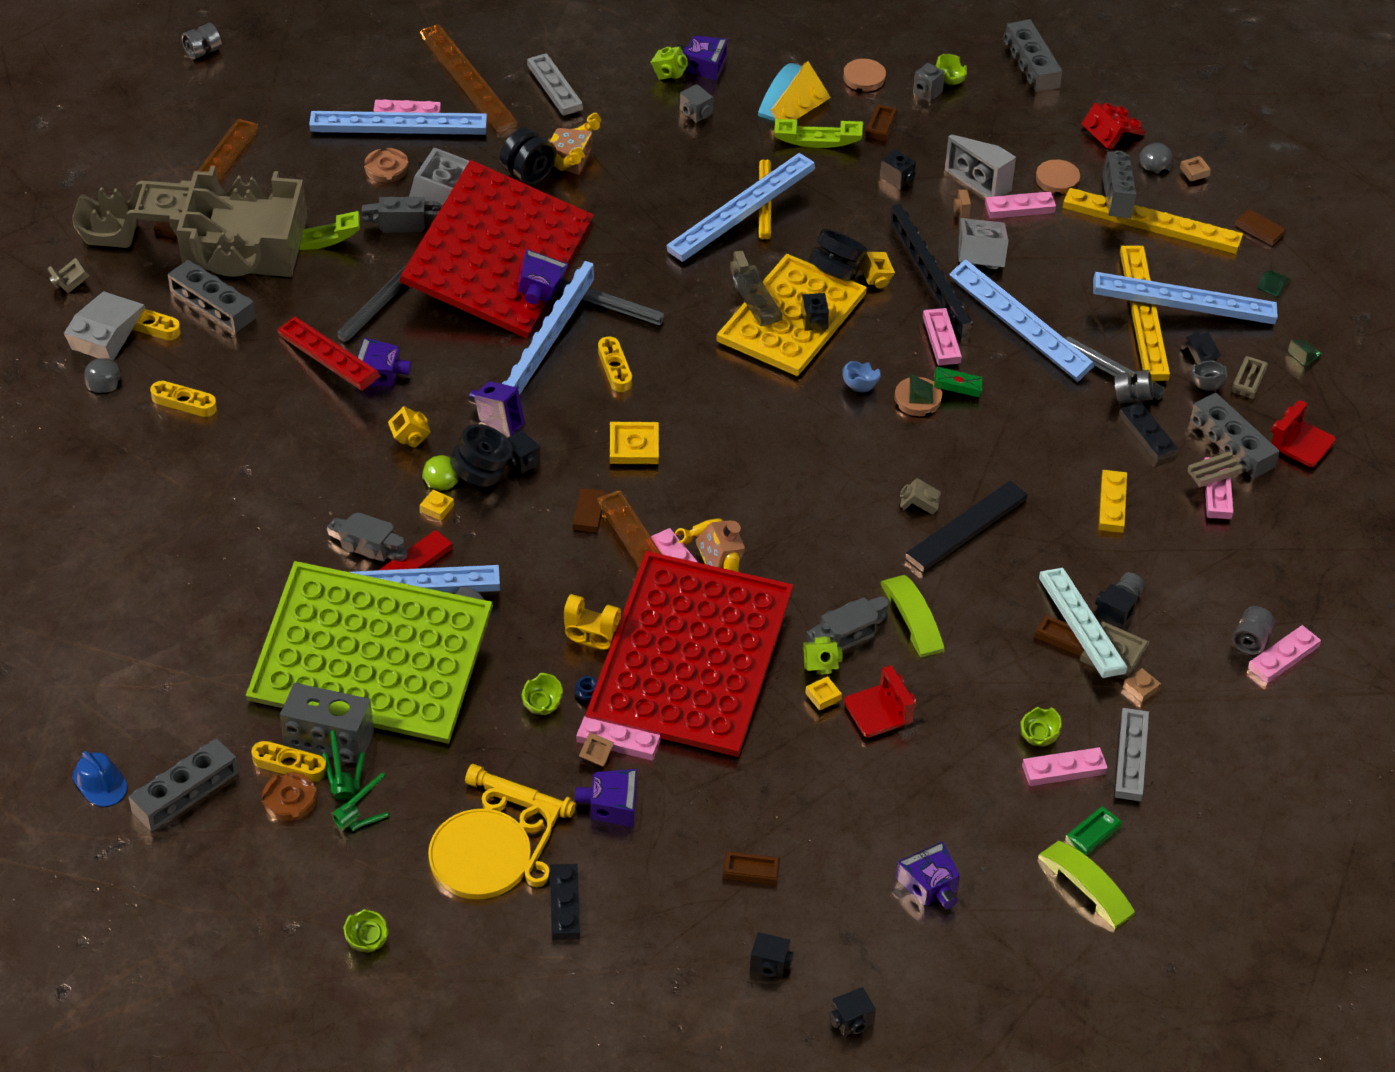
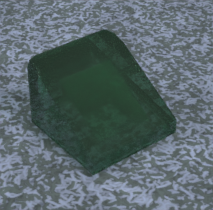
(1273, 282)
(1303, 351)
(920, 391)

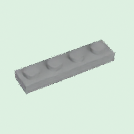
(554, 84)
(1131, 754)

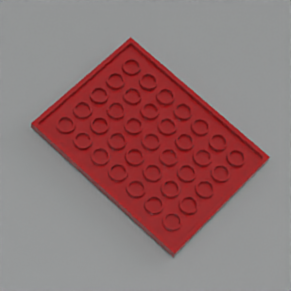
(479, 244)
(691, 653)

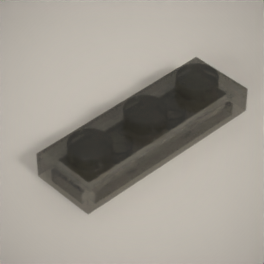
(757, 297)

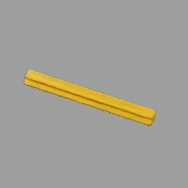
(765, 210)

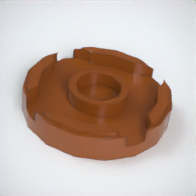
(289, 796)

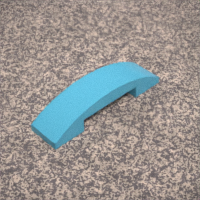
(776, 89)

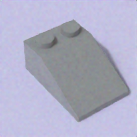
(980, 165)
(437, 176)
(982, 242)
(103, 325)

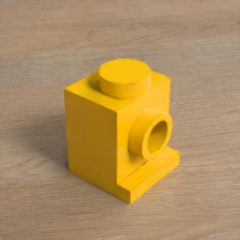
(877, 269)

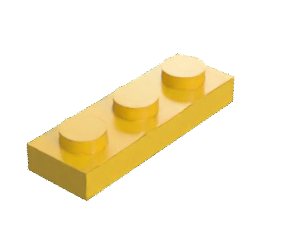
(1112, 501)

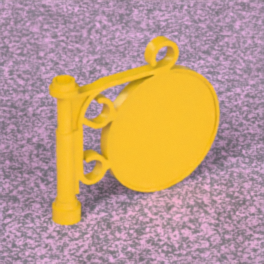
(487, 850)

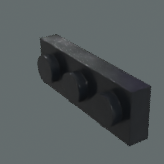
(1148, 432)
(564, 901)

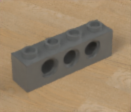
(1033, 55)
(1119, 184)
(211, 296)
(1234, 434)
(183, 784)

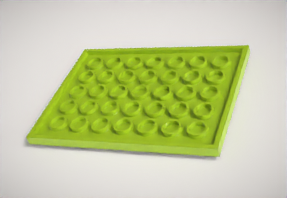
(373, 641)

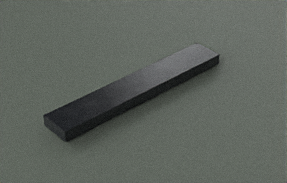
(966, 526)

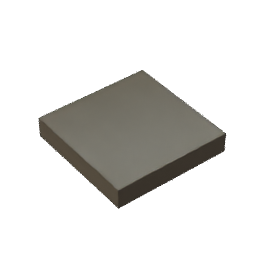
(1128, 646)

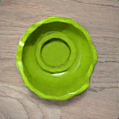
(954, 71)
(439, 473)
(542, 694)
(1041, 726)
(366, 931)

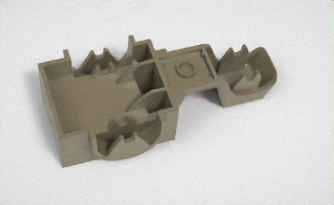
(214, 228)

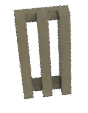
(1245, 388)
(1212, 467)

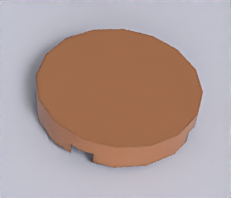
(864, 74)
(386, 165)
(1057, 176)
(916, 409)

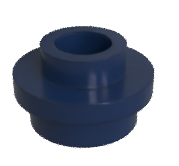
(585, 687)

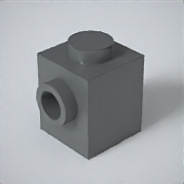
(928, 82)
(696, 103)

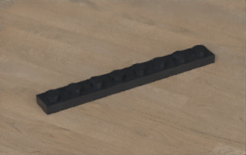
(930, 272)

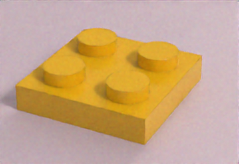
(634, 442)

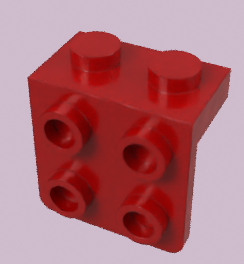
(1110, 122)
(1300, 438)
(882, 706)

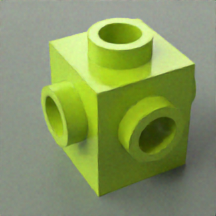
(669, 63)
(813, 652)

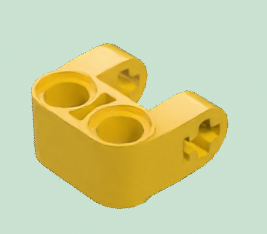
(590, 626)

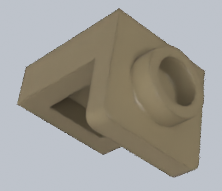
(740, 264)
(69, 276)
(920, 495)

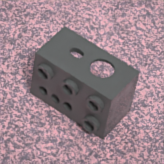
(310, 726)

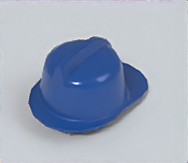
(99, 779)

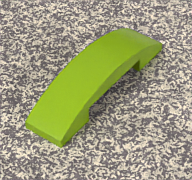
(818, 136)
(331, 234)
(916, 614)
(1091, 880)

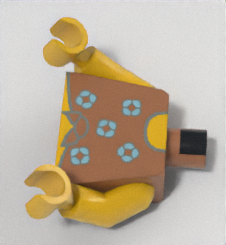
(574, 145)
(717, 542)

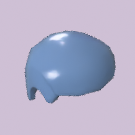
(860, 376)

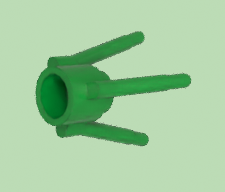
(343, 785)
(347, 814)

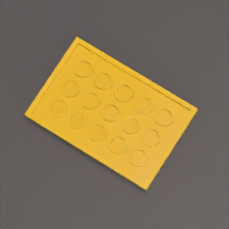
(786, 342)

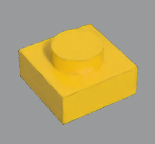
(437, 505)
(823, 693)

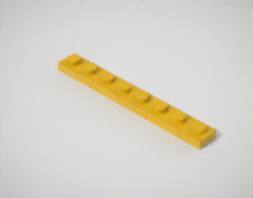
(1156, 222)
(1145, 317)

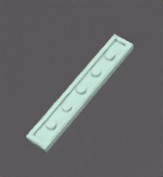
(1083, 623)

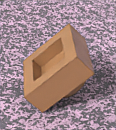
(1195, 168)
(962, 204)
(1141, 685)
(596, 750)

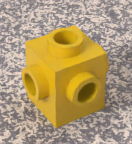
(409, 427)

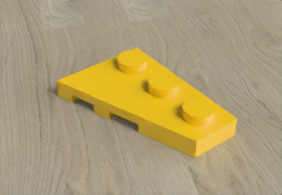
(801, 95)

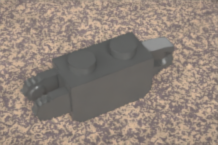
(401, 213)
(368, 537)
(851, 622)

